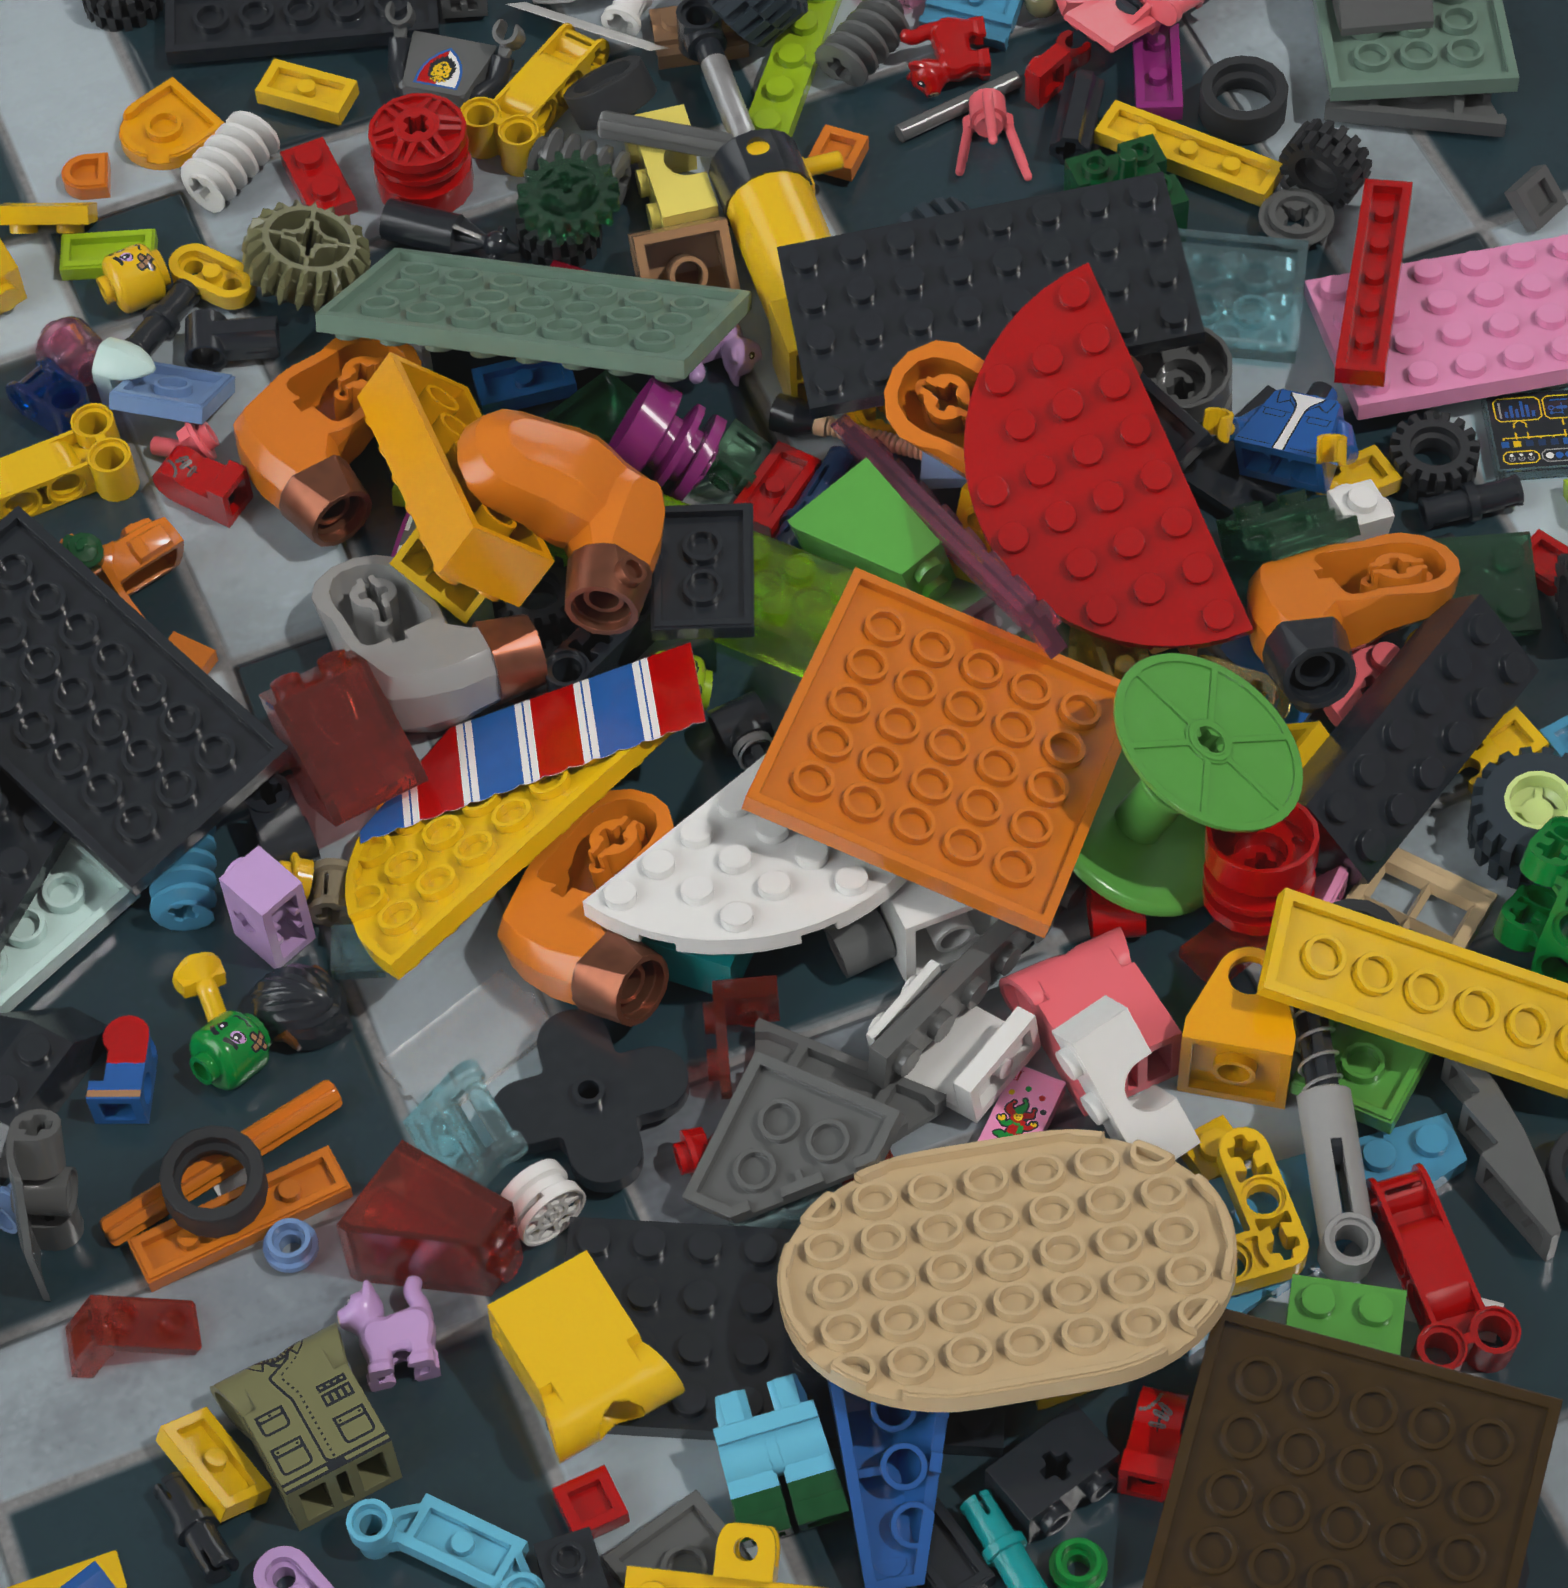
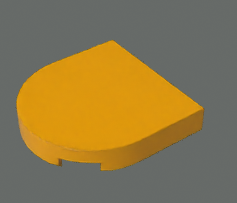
(166, 127)

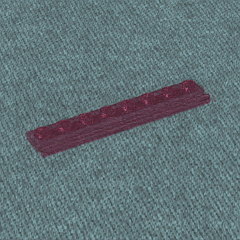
(960, 544)

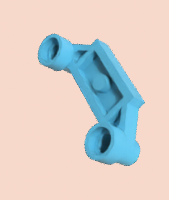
(444, 1539)

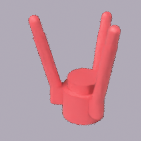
(988, 119)

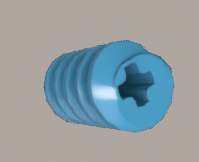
(185, 890)

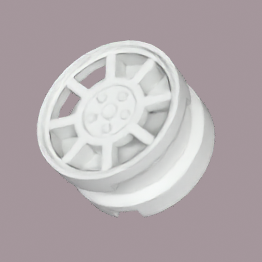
(542, 1199)

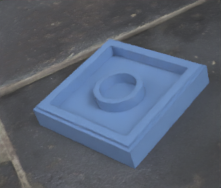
(174, 393)

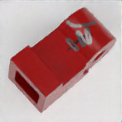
(204, 484)
(1152, 1444)

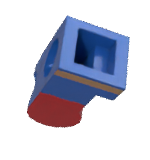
(129, 1074)

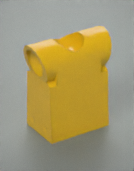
(579, 1355)

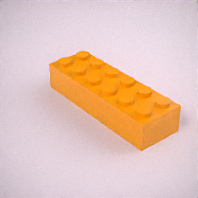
(417, 428)

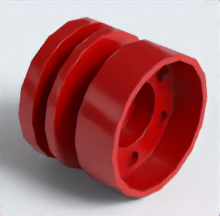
(421, 151)
(1252, 868)

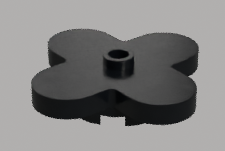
(594, 1099)

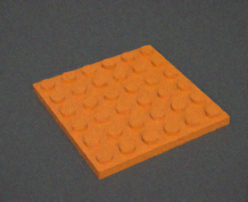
(943, 752)

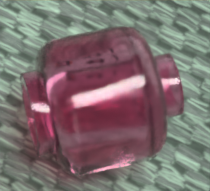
(71, 346)

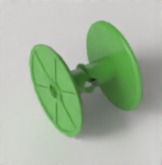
(1192, 756)

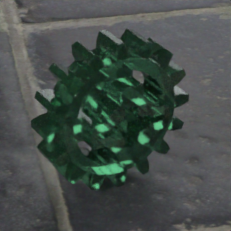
(568, 197)

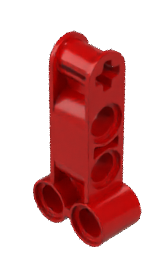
(1437, 1275)

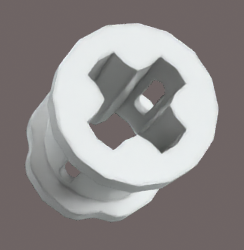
(625, 15)

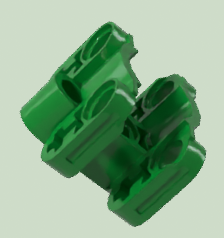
(1539, 908)

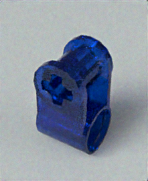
(48, 396)

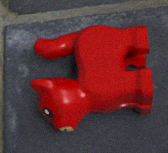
(954, 57)

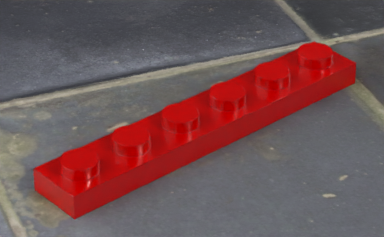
(1373, 283)

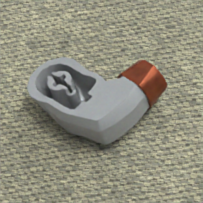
(426, 667)

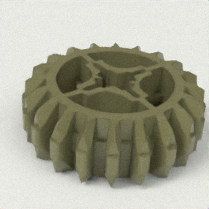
(304, 254)

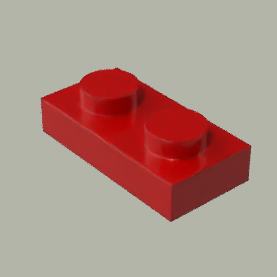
(318, 177)
(778, 485)

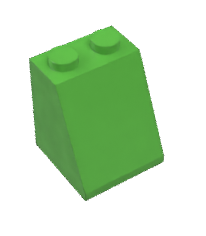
(873, 528)

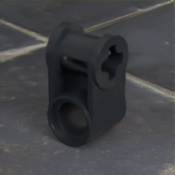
(279, 822)

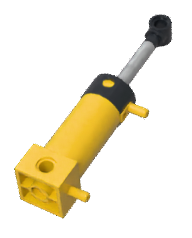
(759, 184)

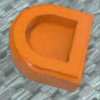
(88, 176)

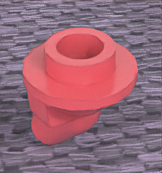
(196, 436)

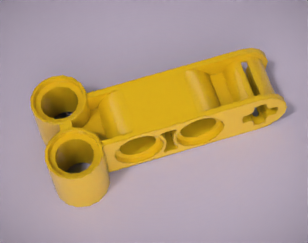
(531, 99)
(70, 466)

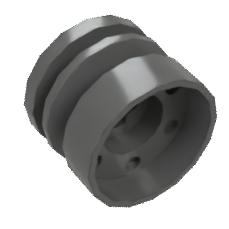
(1194, 374)

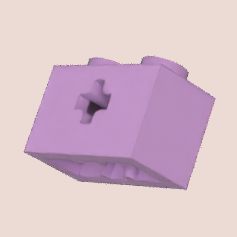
(267, 907)

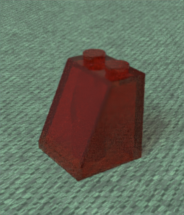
(341, 737)
(430, 1225)

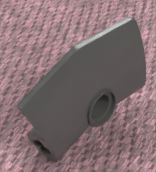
(42, 1188)

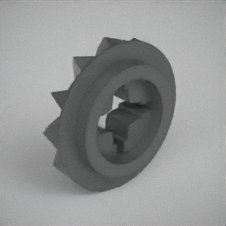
(1297, 205)

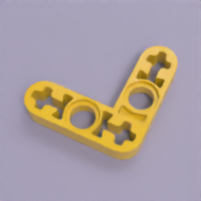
(1257, 1240)

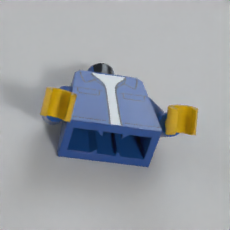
(1289, 438)

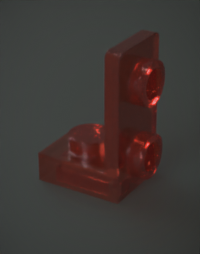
(736, 1003)
(129, 1325)

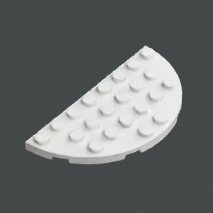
(737, 883)

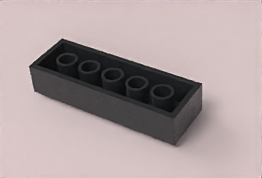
(1411, 734)

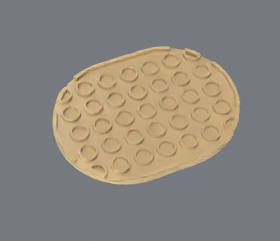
(1007, 1271)

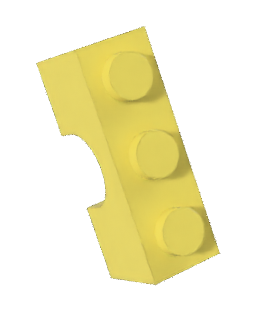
(671, 195)

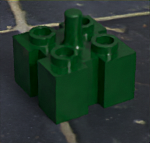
(1133, 159)

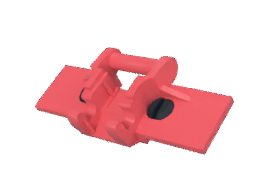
(1122, 21)

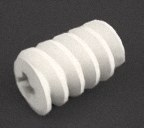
(229, 159)

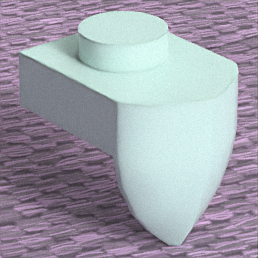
(116, 362)

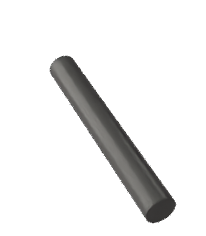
(952, 108)

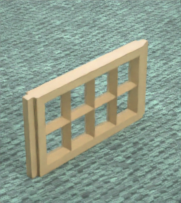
(1436, 882)

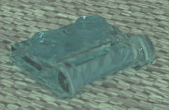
(447, 1134)

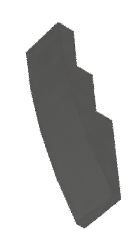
(1507, 1161)

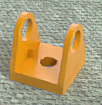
(1237, 1041)

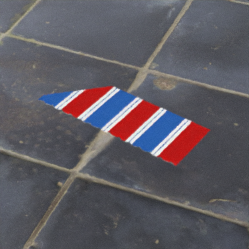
(549, 736)

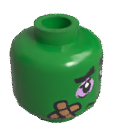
(229, 1050)

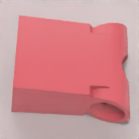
(1073, 981)

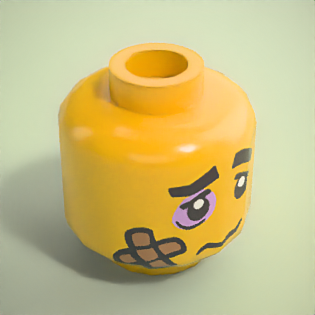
(133, 278)

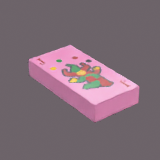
(1025, 1105)

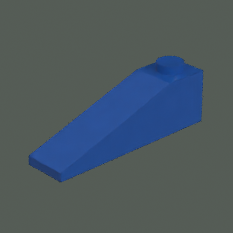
(891, 1484)

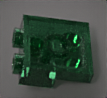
(1283, 528)

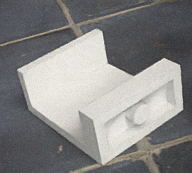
(975, 1056)

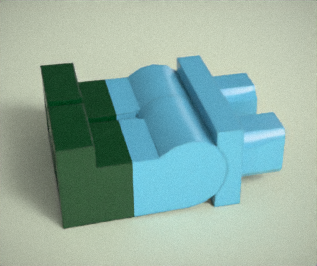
(775, 1445)

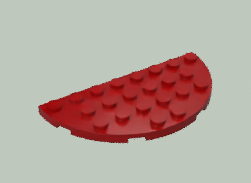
(1085, 483)

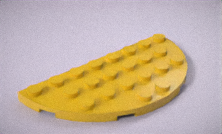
(432, 876)

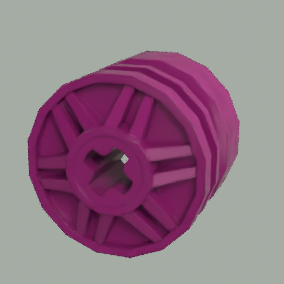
(665, 443)

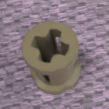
(329, 893)

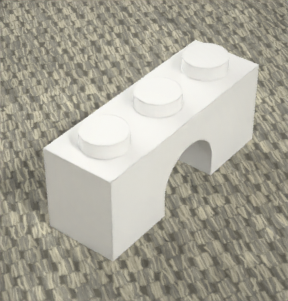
(1100, 1051)

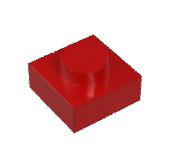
(591, 1502)

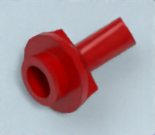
(690, 1149)

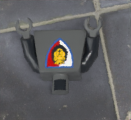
(448, 64)

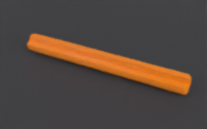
(211, 1170)

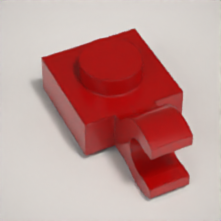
(1048, 71)

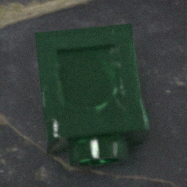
(738, 458)

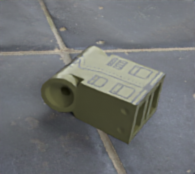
(311, 1427)

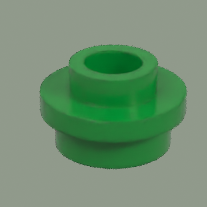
(1080, 1551)

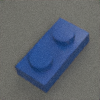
(521, 385)

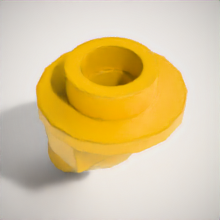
(201, 976)

